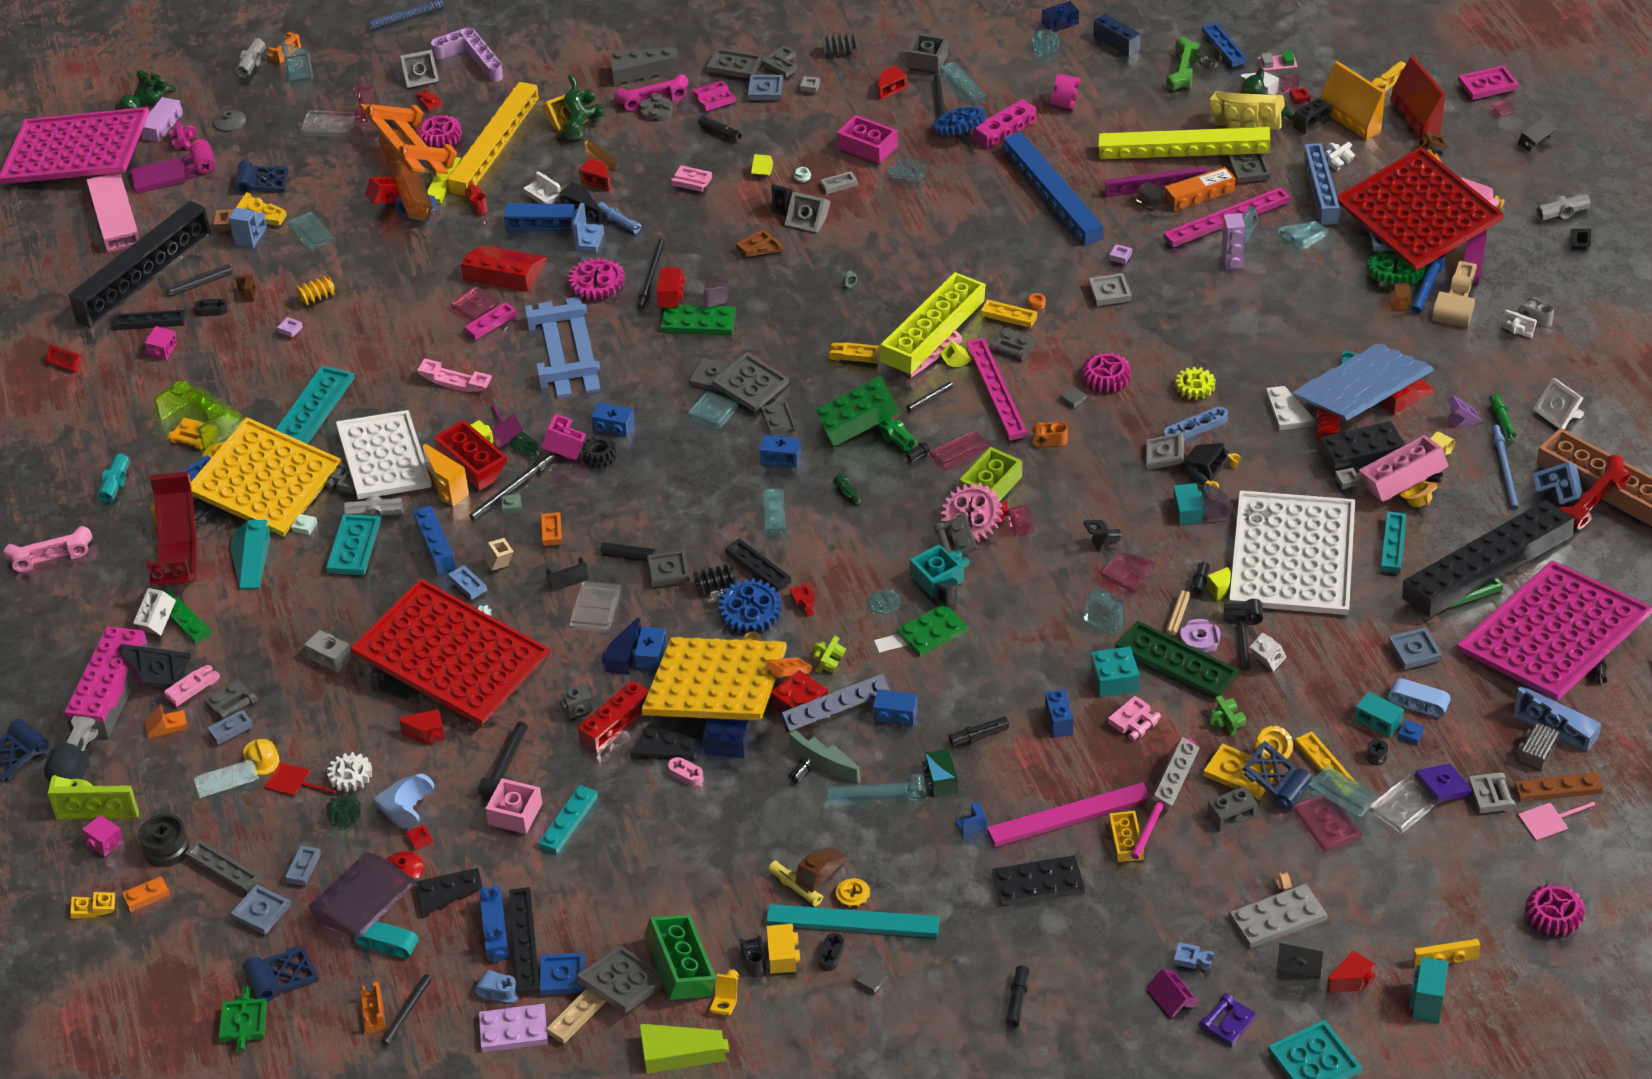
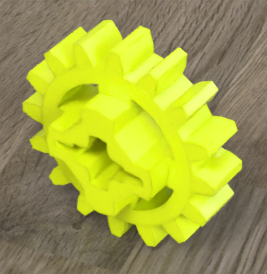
(1195, 383)

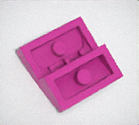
(713, 95)

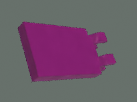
(163, 174)

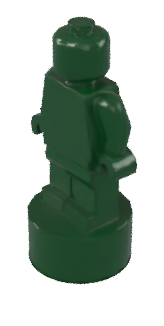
(841, 481)

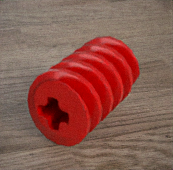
(1326, 424)

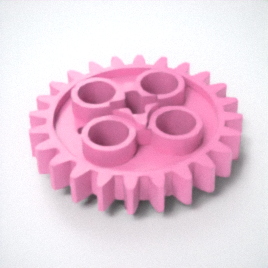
(988, 511)

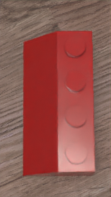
(473, 452)

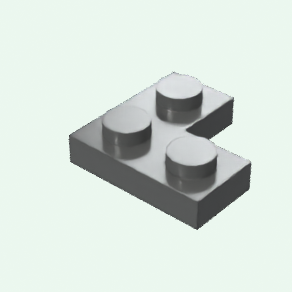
(780, 61)

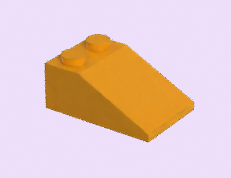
(446, 476)

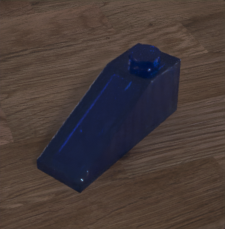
(619, 652)

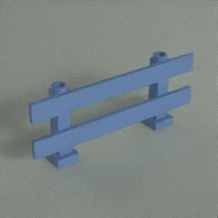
(559, 371)

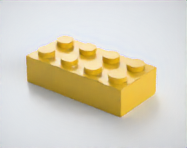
(1124, 834)

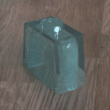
(1105, 611)

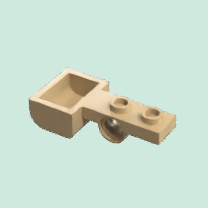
(1456, 306)

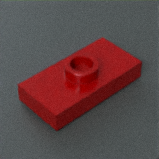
(63, 358)

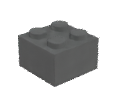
(927, 52)

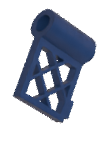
(248, 177)
(23, 739)
(1289, 787)
(263, 979)

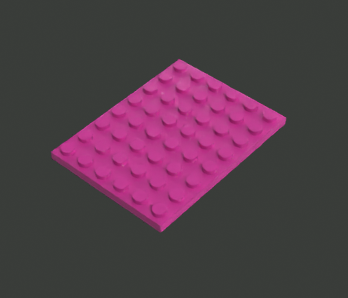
(74, 145)
(1554, 629)

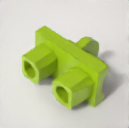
(821, 651)

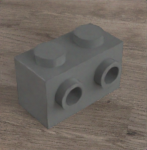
(1232, 808)

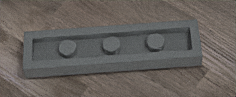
(223, 866)

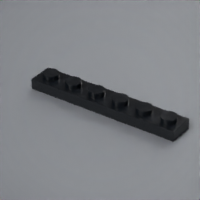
(524, 941)

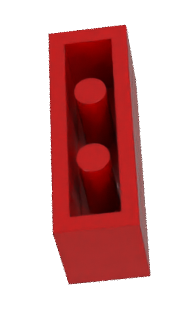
(670, 287)

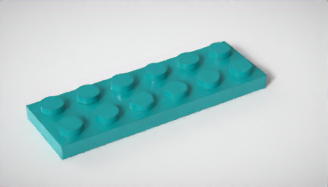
(315, 403)

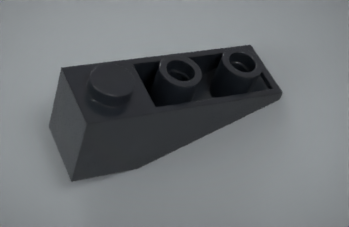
(577, 194)

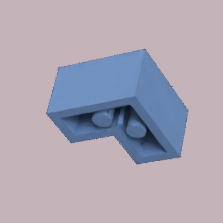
(247, 226)
(1560, 478)

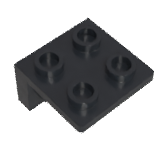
(390, 685)

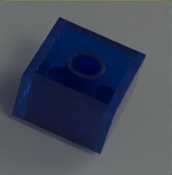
(726, 737)

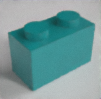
(1188, 504)
(1379, 714)

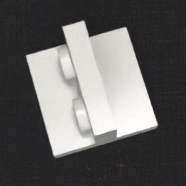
(1559, 404)

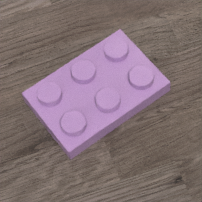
(513, 1028)

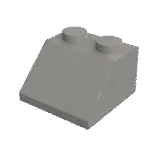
(419, 68)
(807, 212)

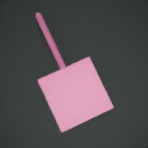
(1545, 820)

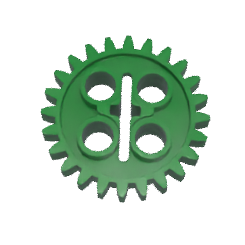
(1383, 267)

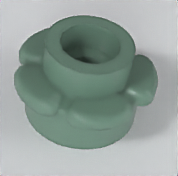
(849, 279)

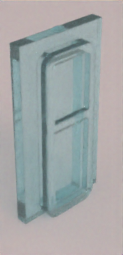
(311, 230)
(1343, 791)

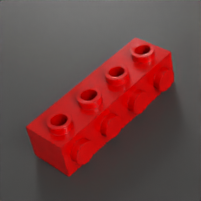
(613, 716)

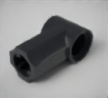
(1250, 611)

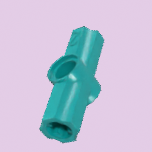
(113, 478)

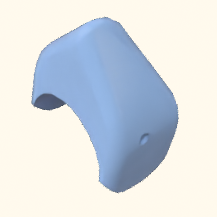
(400, 797)

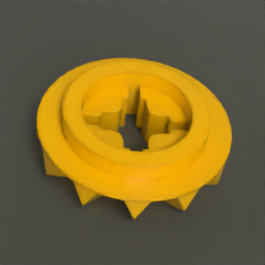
(846, 887)

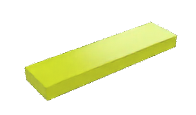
(439, 184)

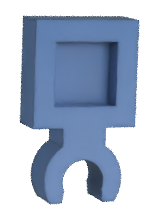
(1190, 955)

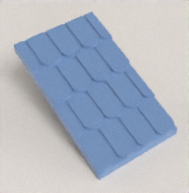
(1363, 381)

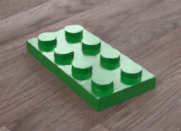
(699, 320)

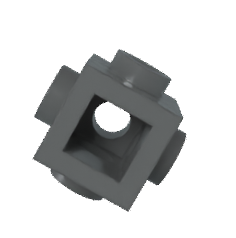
(576, 701)

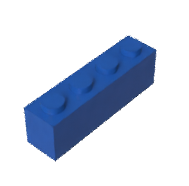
(539, 216)
(434, 540)

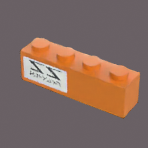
(1199, 189)

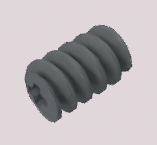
(839, 43)

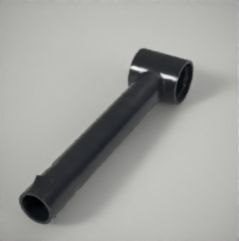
(488, 785)

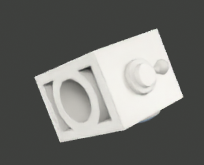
(1268, 651)

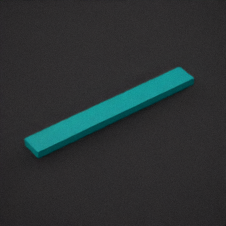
(854, 921)

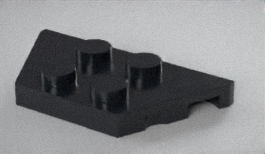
(154, 665)

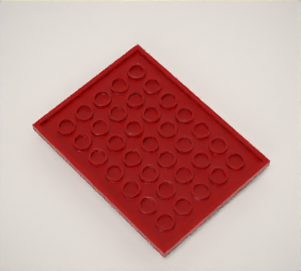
(1419, 208)
(450, 651)

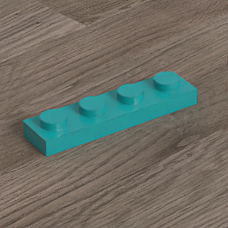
(1393, 542)
(568, 819)

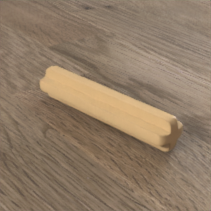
(1177, 613)

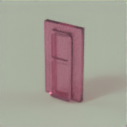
(960, 450)

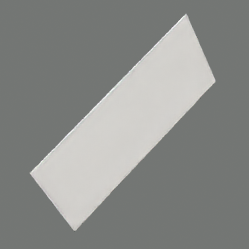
(889, 643)

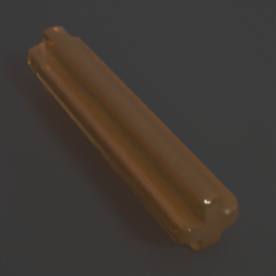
(601, 154)

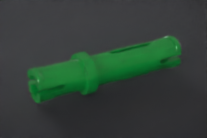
(1500, 411)

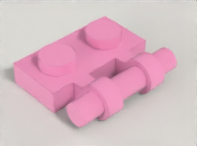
(1128, 716)

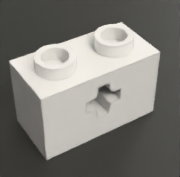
(154, 611)

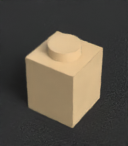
(497, 554)

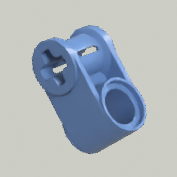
(497, 987)

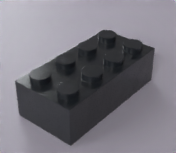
(1359, 446)

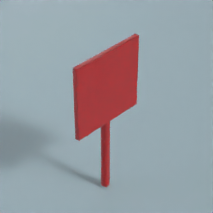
(289, 778)

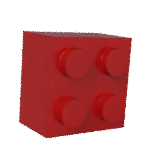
(796, 691)

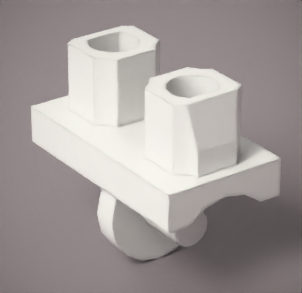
(1336, 153)
(1518, 323)

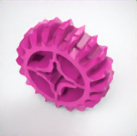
(440, 131)
(1106, 372)
(1556, 906)

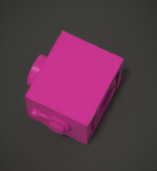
(160, 343)
(102, 835)

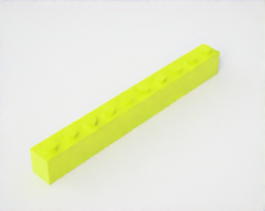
(1184, 143)

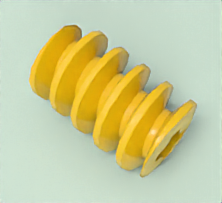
(315, 289)

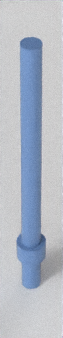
(1499, 442)

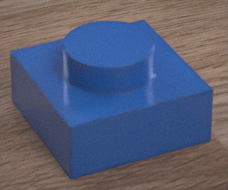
(1411, 732)

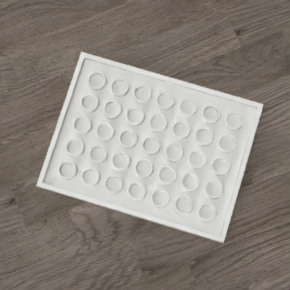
(1299, 554)

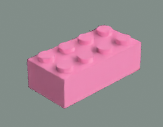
(1403, 468)

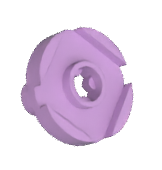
(1209, 633)

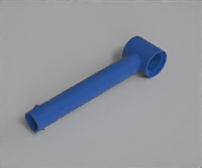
(1433, 268)

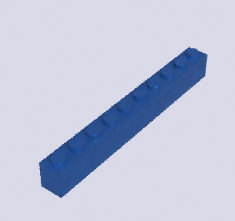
(1053, 188)

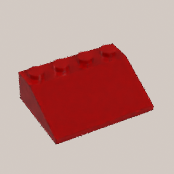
(1419, 98)
(502, 267)

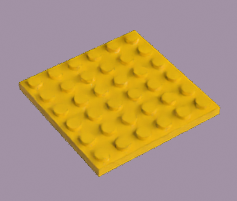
(264, 476)
(713, 679)

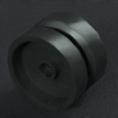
(164, 840)

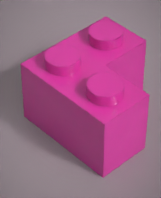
(562, 438)

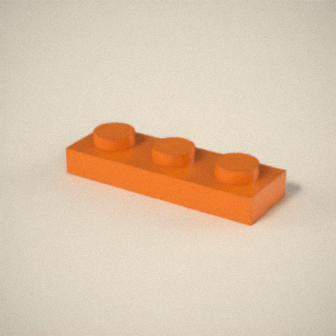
(787, 667)

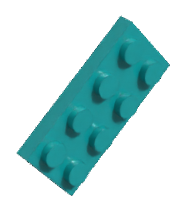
(353, 544)

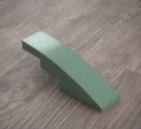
(828, 759)

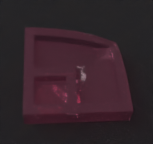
(1128, 571)

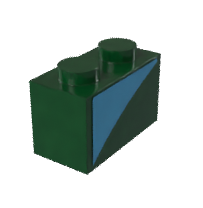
(940, 772)

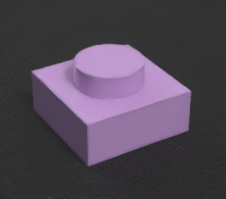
(1120, 254)
(289, 327)

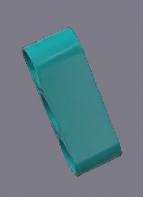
(389, 940)

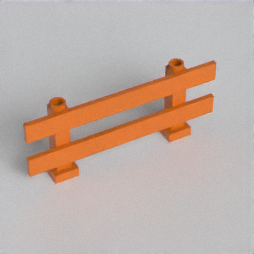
(418, 149)

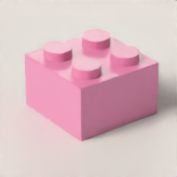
(513, 806)

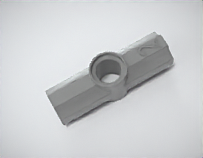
(250, 58)
(1563, 207)
(375, 507)

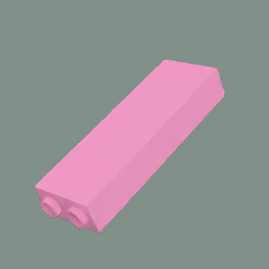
(113, 211)

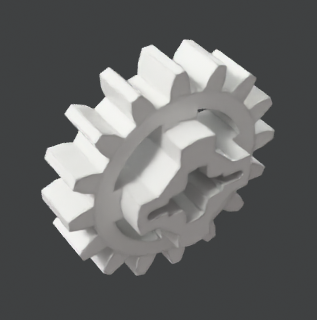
(349, 772)

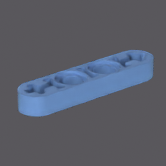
(1214, 417)

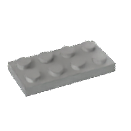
(1278, 915)

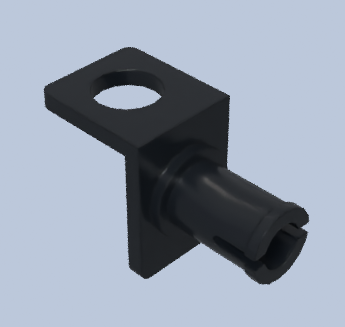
(1101, 533)

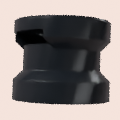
(1377, 752)

